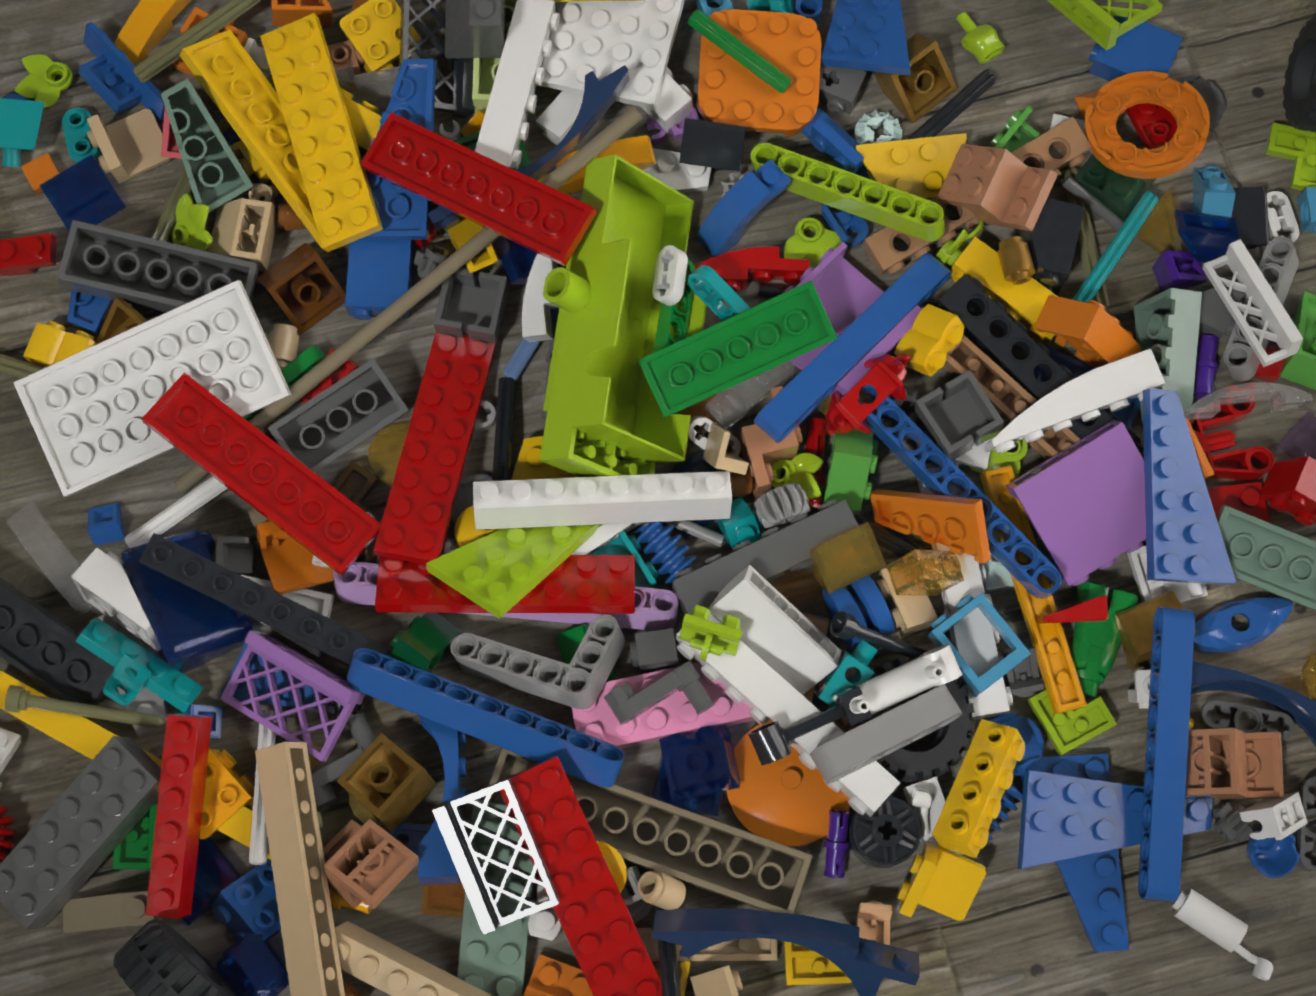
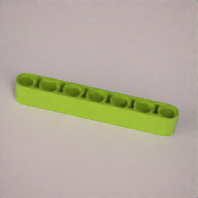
(862, 192)

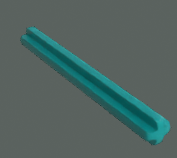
(1116, 247)

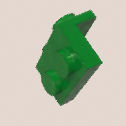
(136, 848)

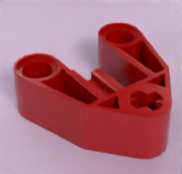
(1235, 463)

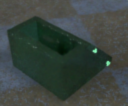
(1111, 188)

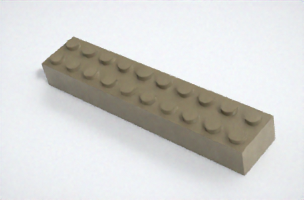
(683, 843)

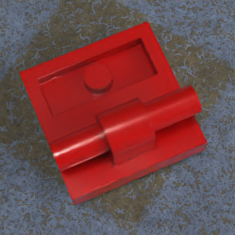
(1153, 124)

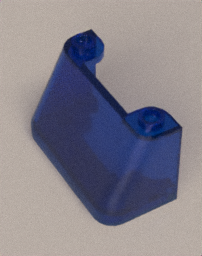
(186, 622)

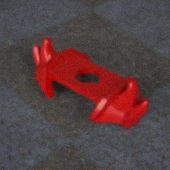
(885, 376)

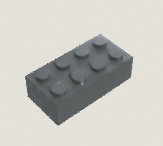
(339, 417)

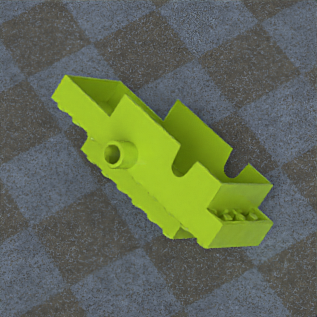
(596, 393)

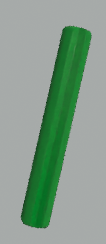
(739, 51)

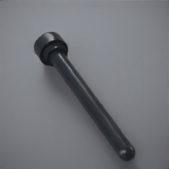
(847, 627)

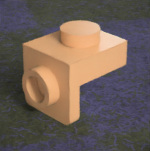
(874, 921)

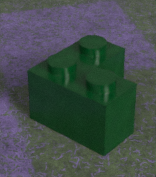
(425, 641)

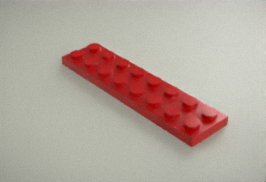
(479, 189)
(435, 449)
(262, 474)
(576, 586)
(590, 903)

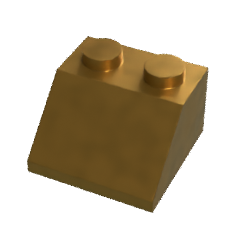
(928, 82)
(387, 782)

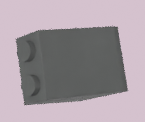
(475, 28)

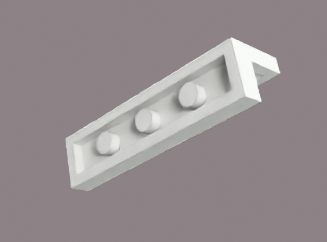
(1263, 299)

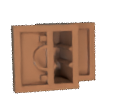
(997, 187)
(763, 452)
(1234, 764)
(366, 863)

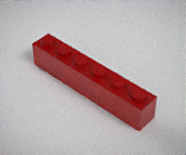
(178, 815)

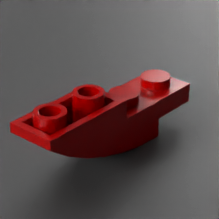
(26, 253)
(756, 263)

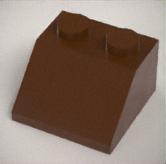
(303, 288)

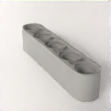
(1272, 268)
(885, 734)

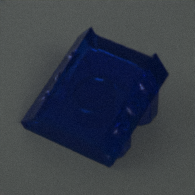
(700, 762)
(252, 968)

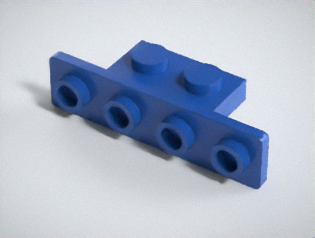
(113, 76)
(835, 143)

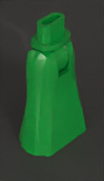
(1098, 641)

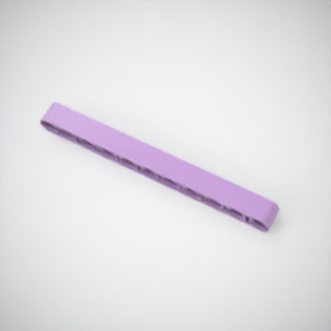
(652, 607)

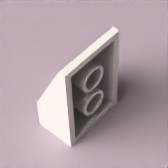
(109, 590)

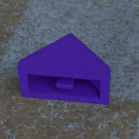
(1178, 270)

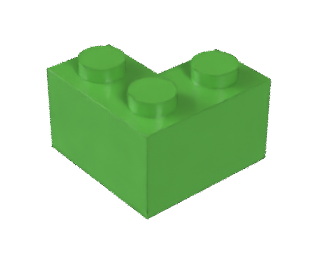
(850, 463)

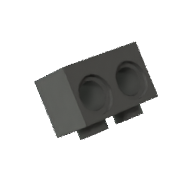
(654, 651)

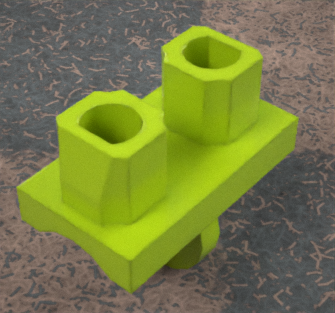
(711, 636)

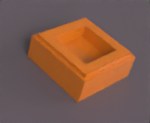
(39, 171)

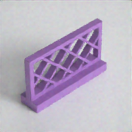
(299, 668)

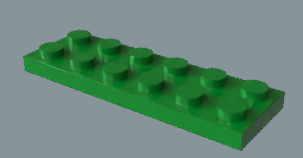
(737, 349)

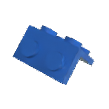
(249, 904)

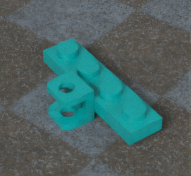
(136, 668)

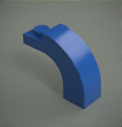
(739, 205)

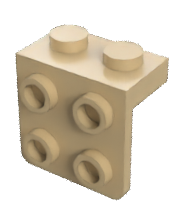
(128, 145)

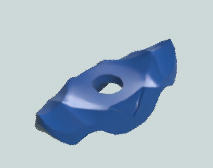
(1264, 617)

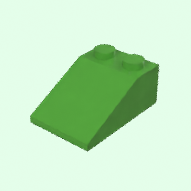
(1302, 365)

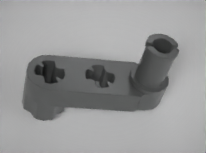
(629, 705)
(327, 776)

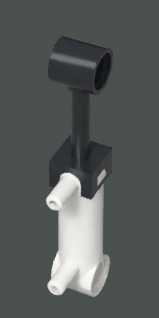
(862, 701)

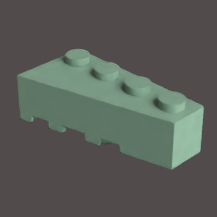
(206, 155)
(1171, 329)

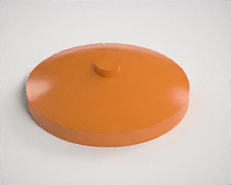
(782, 798)

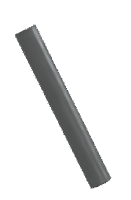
(1093, 203)

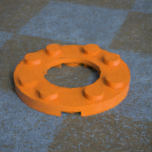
(1141, 88)

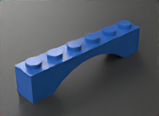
(435, 860)

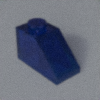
(1206, 234)

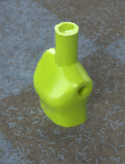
(980, 40)

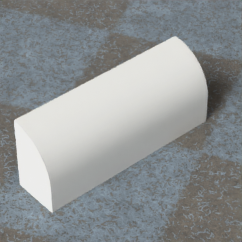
(777, 630)

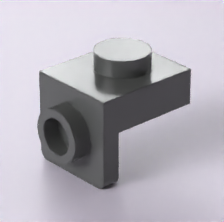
(1024, 677)

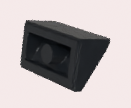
(1251, 216)

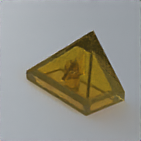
(1160, 227)

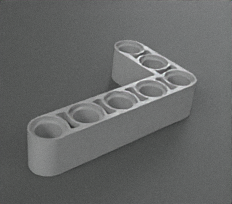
(541, 669)

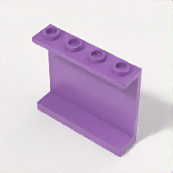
(845, 297)
(1087, 502)

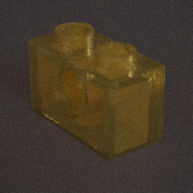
(925, 572)

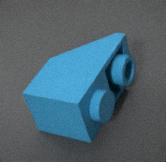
(1212, 191)

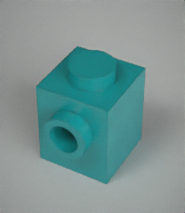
(742, 524)

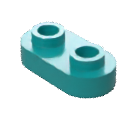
(76, 134)

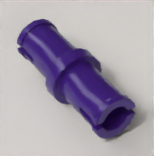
(1205, 365)
(836, 843)

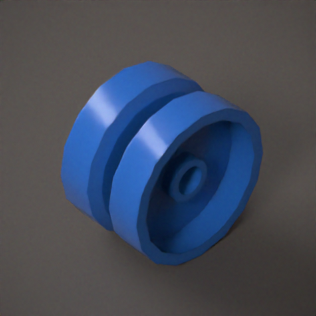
(865, 603)

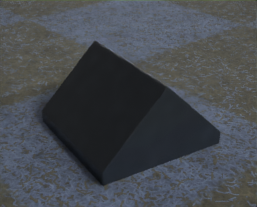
(712, 144)

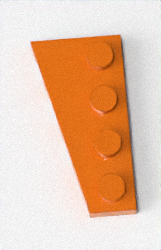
(935, 518)

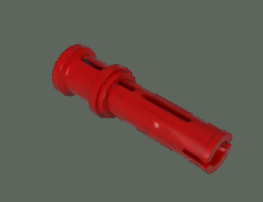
(816, 445)

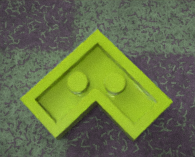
(1296, 146)
(1072, 727)

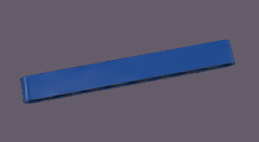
(853, 344)
(951, 474)
(484, 717)
(1166, 754)

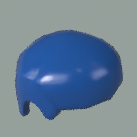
(1273, 856)

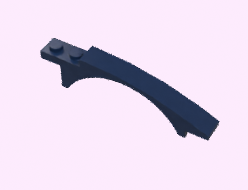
(596, 100)
(1215, 678)
(860, 959)

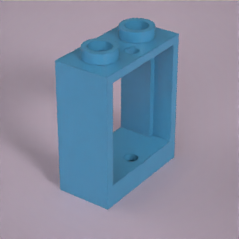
(965, 607)

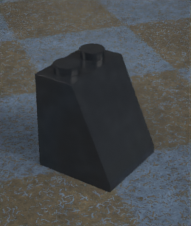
(1054, 242)

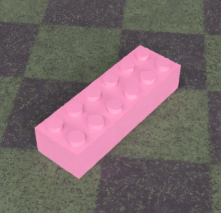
(664, 719)

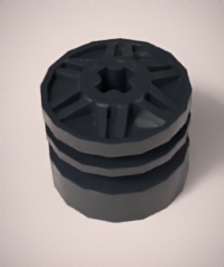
(869, 844)

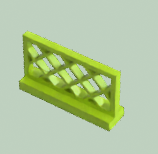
(1097, 20)

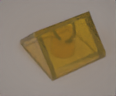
(846, 558)

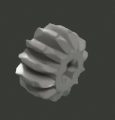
(781, 505)

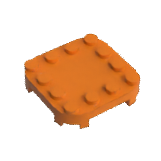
(739, 97)

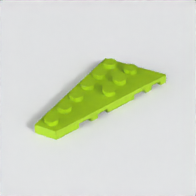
(508, 563)

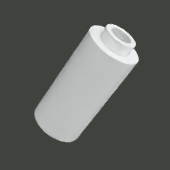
(1209, 919)

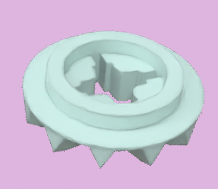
(864, 134)

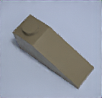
(106, 912)

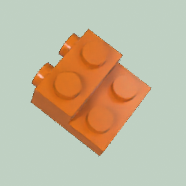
(556, 979)

